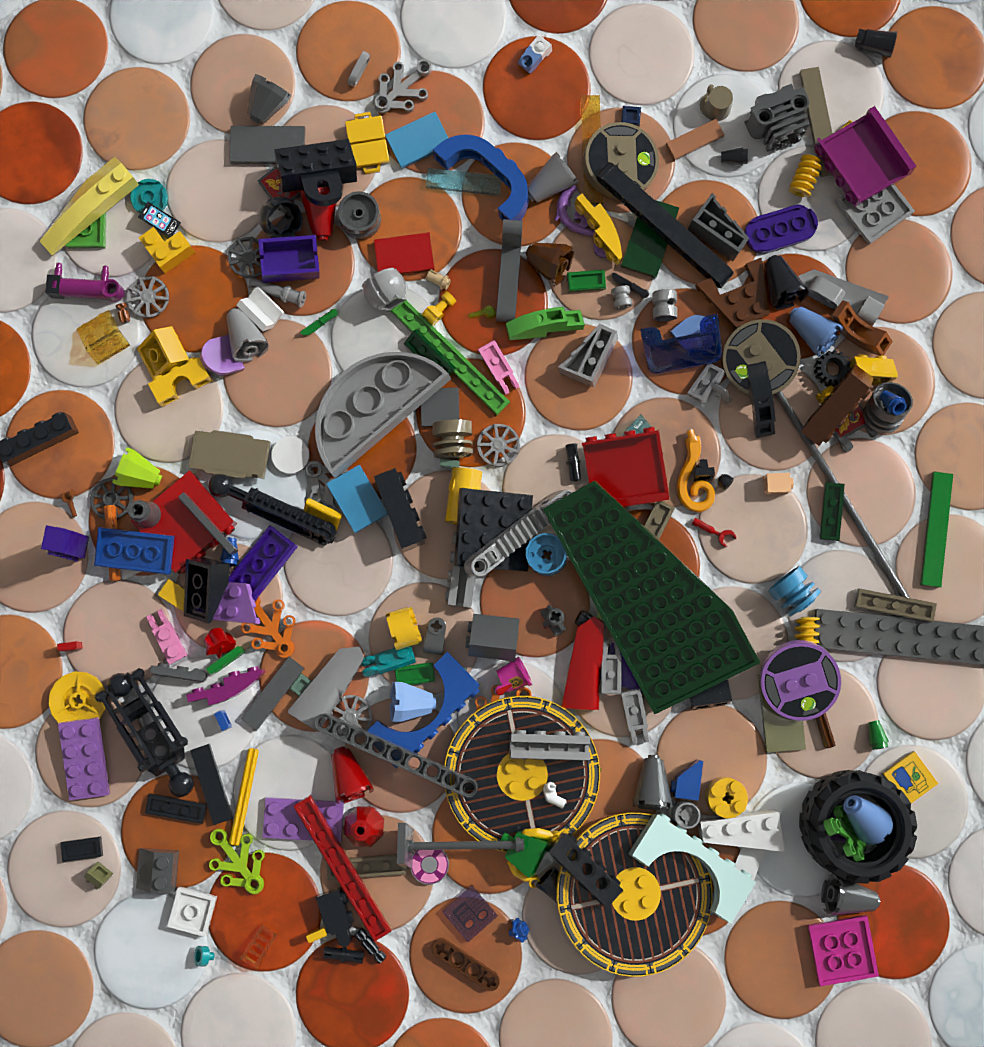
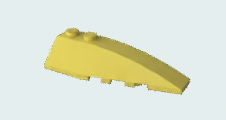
(90, 202)

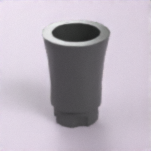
(150, 515)

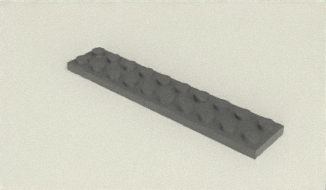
(900, 636)

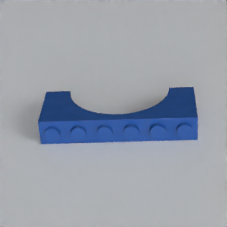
(457, 688)

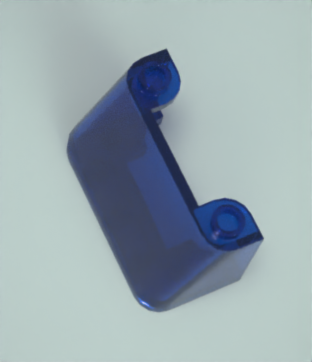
(684, 350)

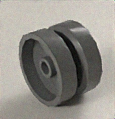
(349, 214)

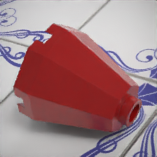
(367, 818)

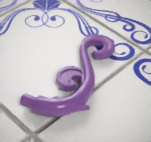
(561, 213)

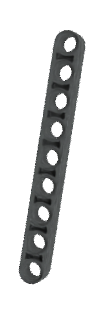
(367, 746)

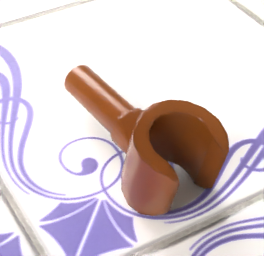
(69, 500)

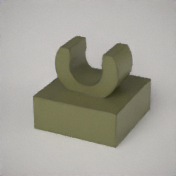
(98, 875)

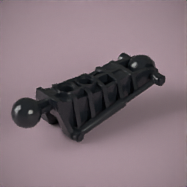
(120, 686)

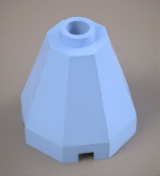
(409, 702)

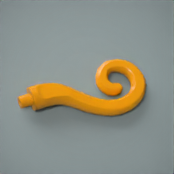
(693, 448)

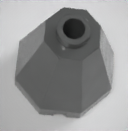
(265, 99)

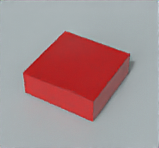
(69, 646)

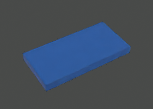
(134, 550)

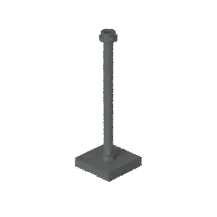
(406, 845)

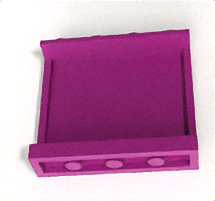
(864, 157)

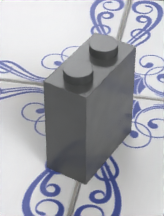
(492, 637)

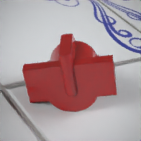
(219, 642)

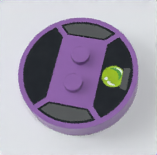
(800, 680)

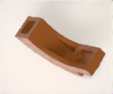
(860, 333)

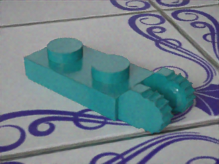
(388, 661)

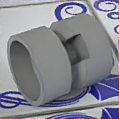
(664, 305)
(685, 814)

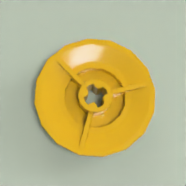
(73, 685)

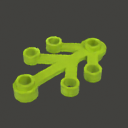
(239, 863)

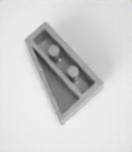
(591, 356)

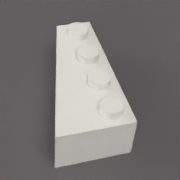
(747, 830)

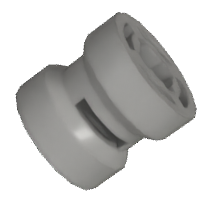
(621, 297)

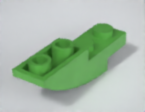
(543, 321)

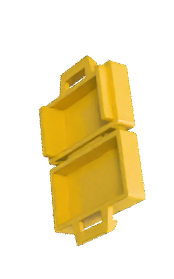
(368, 141)

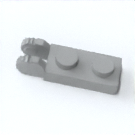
(611, 671)
(635, 714)

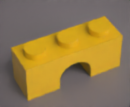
(165, 386)

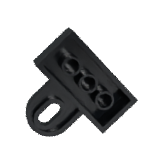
(317, 166)

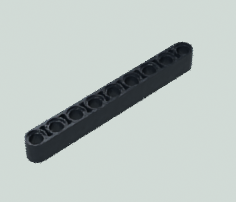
(664, 224)

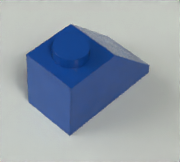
(688, 782)

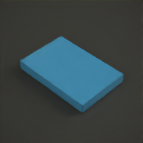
(416, 139)
(357, 499)

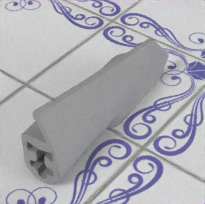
(832, 290)
(327, 686)

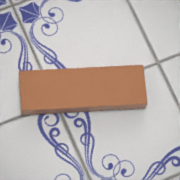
(695, 139)

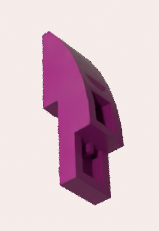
(234, 685)

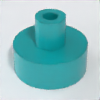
(202, 956)

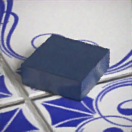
(631, 115)

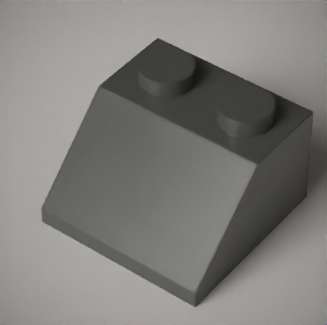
(157, 870)

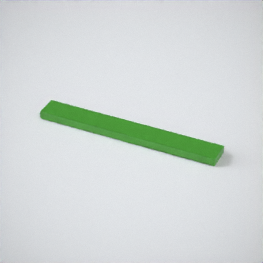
(464, 369)

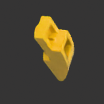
(605, 231)

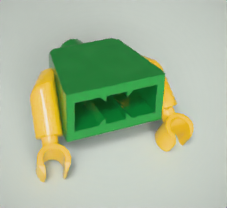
(525, 864)

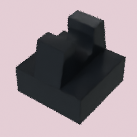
(703, 472)

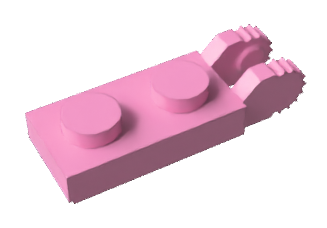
(498, 365)
(167, 638)

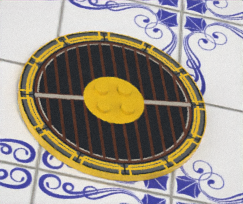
(512, 789)
(655, 915)

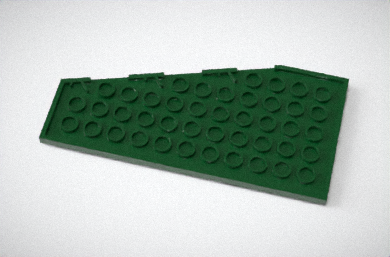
(657, 610)

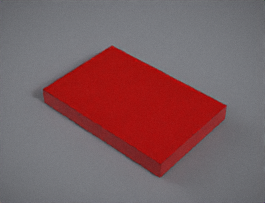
(405, 253)

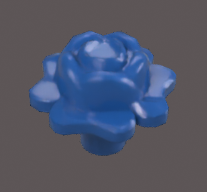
(519, 930)

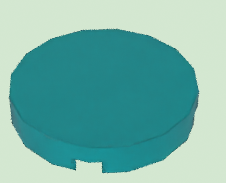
(149, 191)

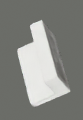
(261, 309)

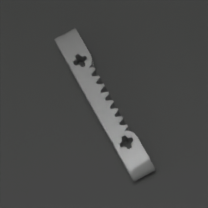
(511, 538)

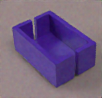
(289, 258)

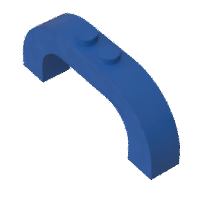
(477, 148)

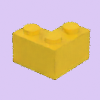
(169, 252)

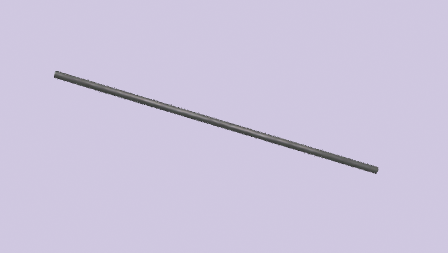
(846, 502)

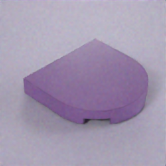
(218, 358)

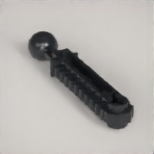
(275, 510)

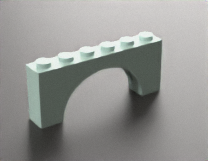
(730, 884)

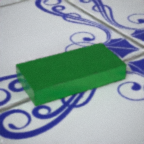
(586, 280)
(226, 660)
(415, 673)

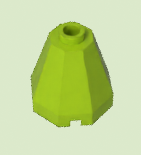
(136, 471)

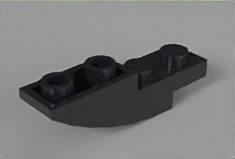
(761, 399)

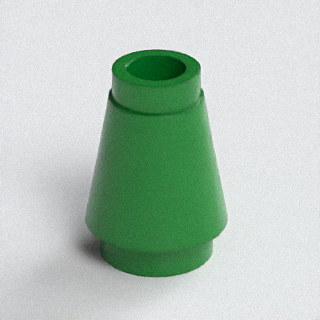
(877, 736)

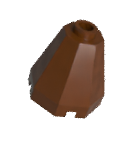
(550, 260)

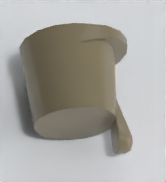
(716, 103)

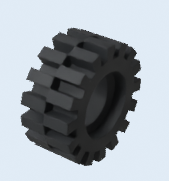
(820, 368)

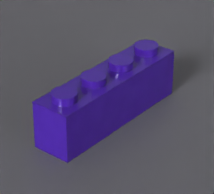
(64, 543)

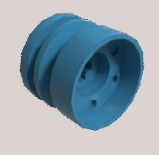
(535, 552)
(794, 591)

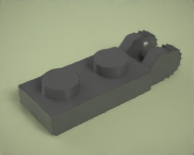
(179, 673)

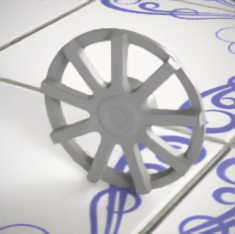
(147, 296)
(498, 444)
(351, 715)

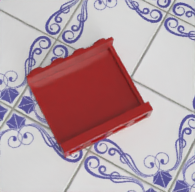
(628, 466)
(176, 520)

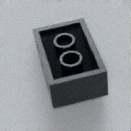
(204, 587)

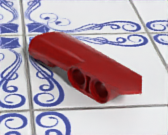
(583, 677)

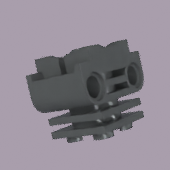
(779, 117)

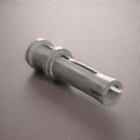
(285, 293)

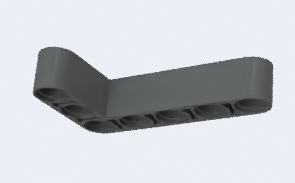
(509, 270)

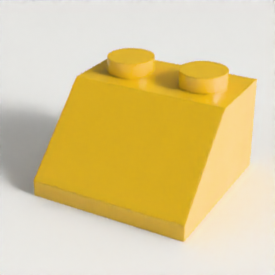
(162, 351)
(879, 368)

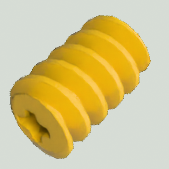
(805, 176)
(807, 629)

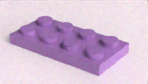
(84, 758)
(284, 823)

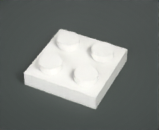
(192, 911)

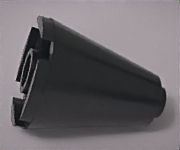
(783, 283)

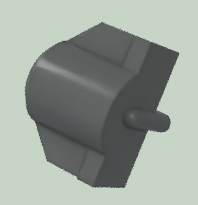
(554, 619)

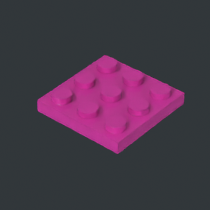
(843, 950)

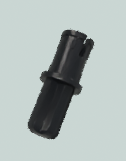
(573, 462)

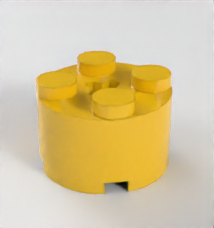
(402, 628)
(736, 803)

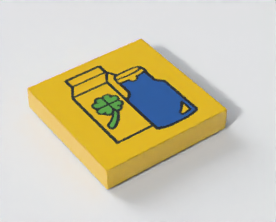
(911, 776)

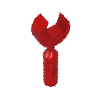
(711, 530)

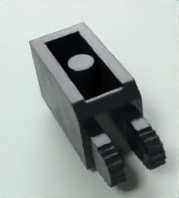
(336, 915)

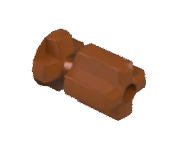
(123, 314)

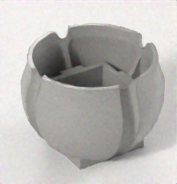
(385, 290)

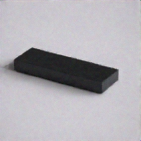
(176, 808)

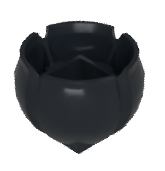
(291, 221)

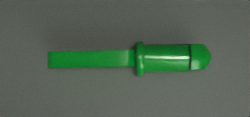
(318, 323)

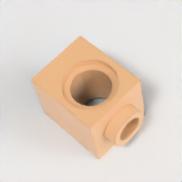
(777, 483)

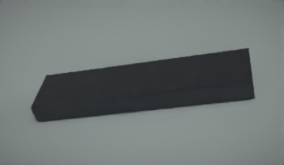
(211, 784)

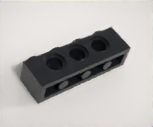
(605, 894)

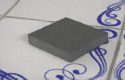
(440, 406)

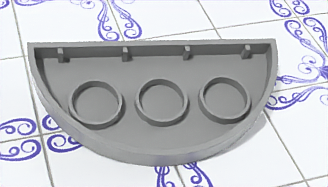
(370, 403)

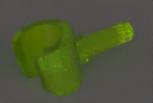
(488, 311)

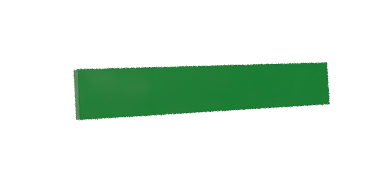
(936, 529)

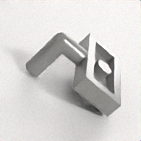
(707, 383)

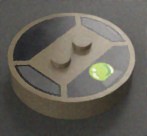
(625, 147)
(761, 342)

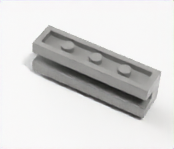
(461, 584)
(549, 747)

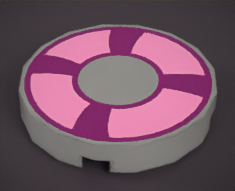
(430, 866)

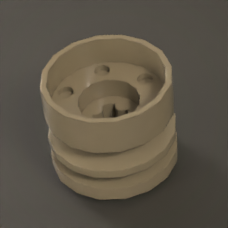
(452, 436)

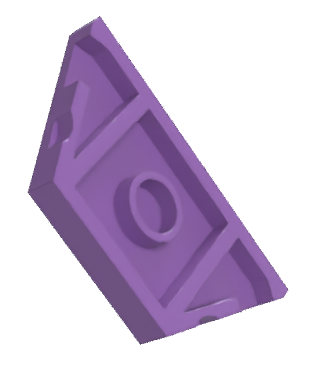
(237, 605)

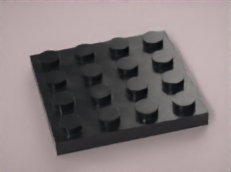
(483, 517)

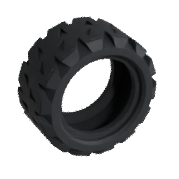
(887, 856)

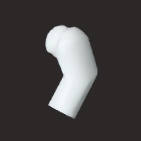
(551, 795)

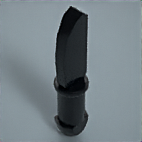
(633, 287)

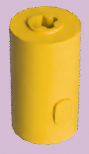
(460, 478)

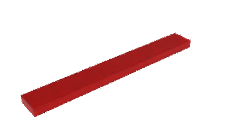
(342, 868)

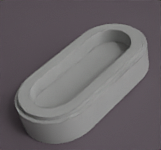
(359, 69)

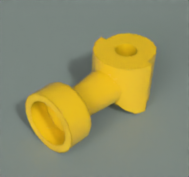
(434, 313)

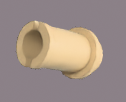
(438, 279)

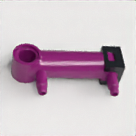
(62, 287)

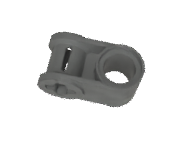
(434, 640)

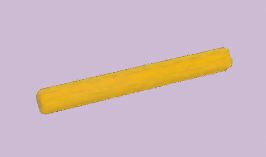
(243, 797)

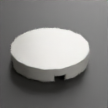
(290, 455)

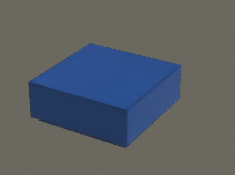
(223, 720)

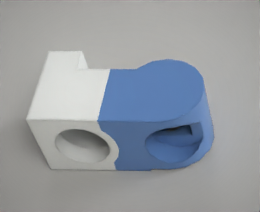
(535, 54)

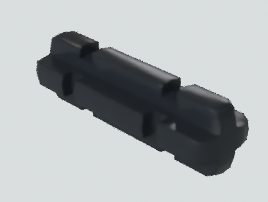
(370, 946)

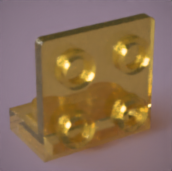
(102, 337)

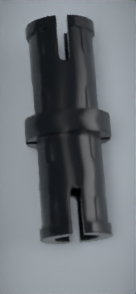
(343, 955)

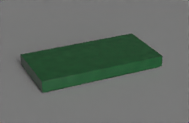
(645, 247)

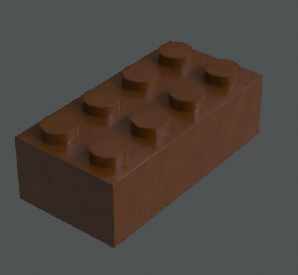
(837, 405)

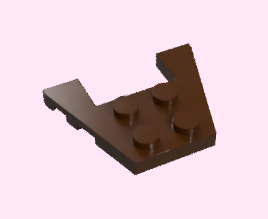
(742, 303)

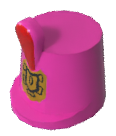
(512, 676)

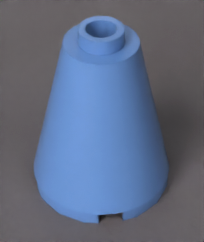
(815, 329)
(868, 820)

